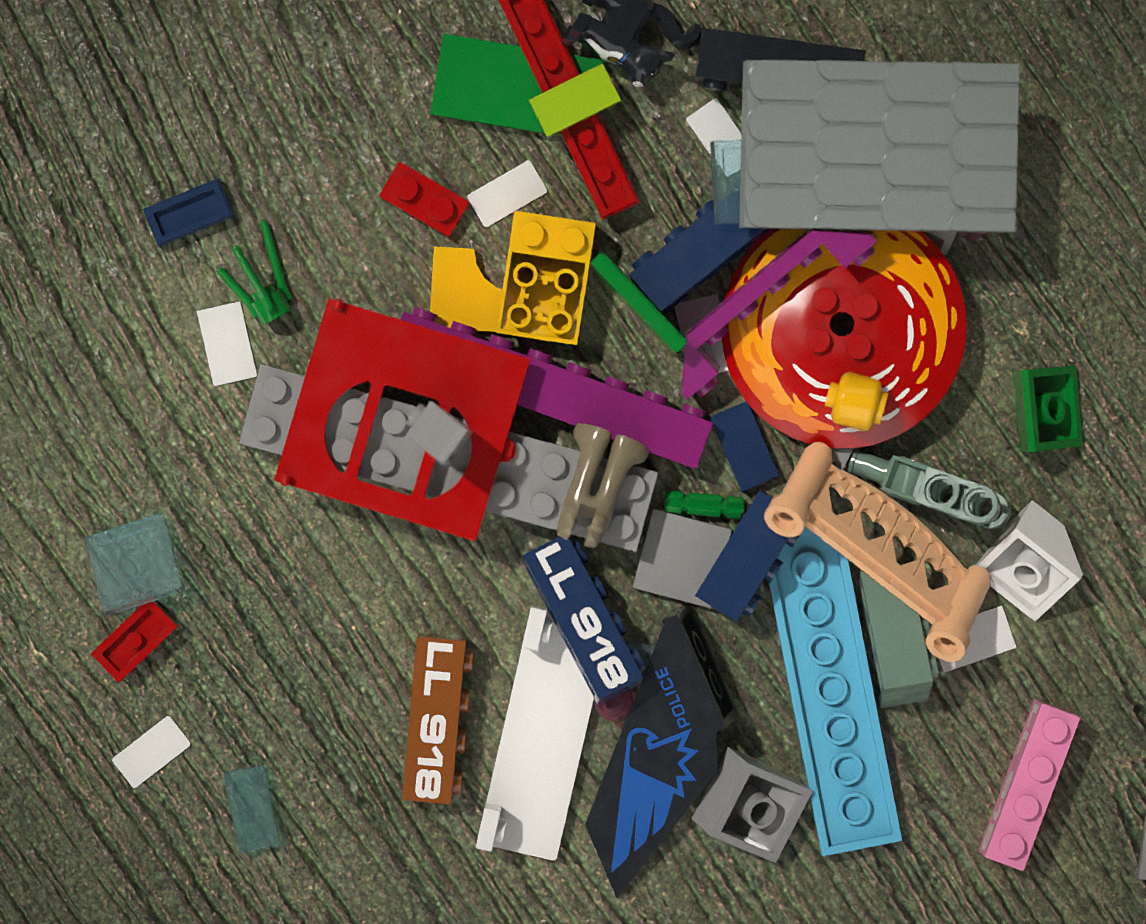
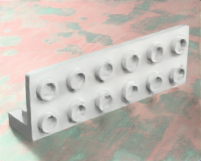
(537, 746)

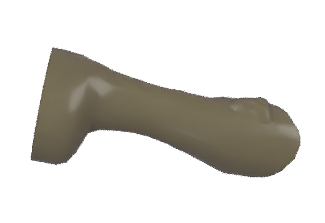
(600, 507)

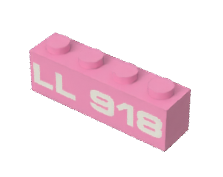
(1028, 785)

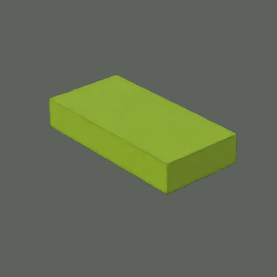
(574, 100)

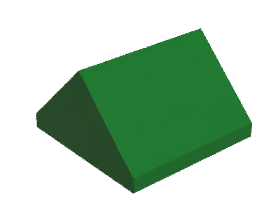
(1047, 408)

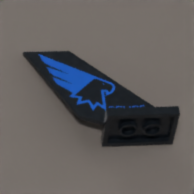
(663, 750)

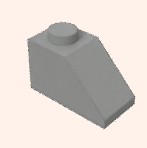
(437, 432)

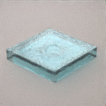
(134, 564)

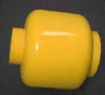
(856, 401)

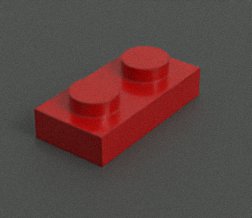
(424, 199)
(134, 640)

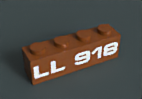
(434, 719)

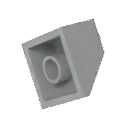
(751, 805)

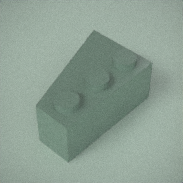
(897, 646)

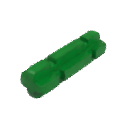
(704, 504)

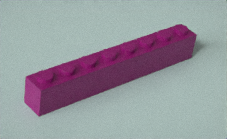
(579, 399)

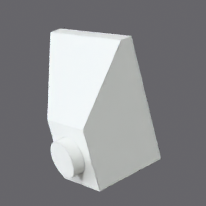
(1032, 561)

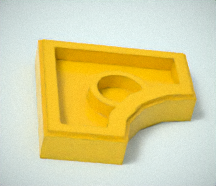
(461, 290)

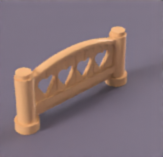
(808, 504)

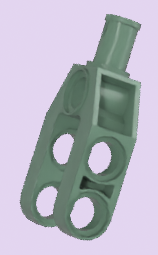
(925, 487)

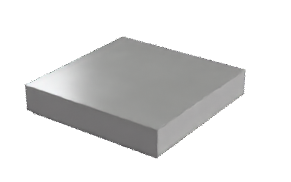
(678, 556)

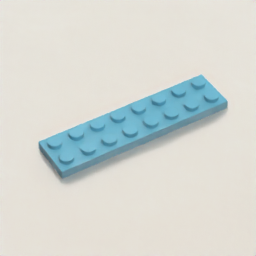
(833, 698)

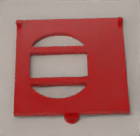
(385, 351)

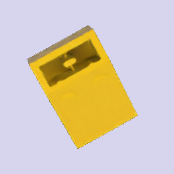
(545, 277)

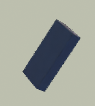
(188, 212)
(744, 446)

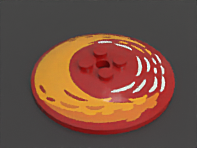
(903, 334)

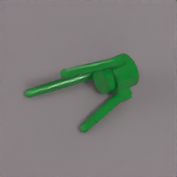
(268, 301)

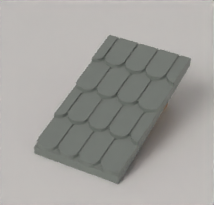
(879, 146)

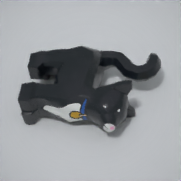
(617, 36)

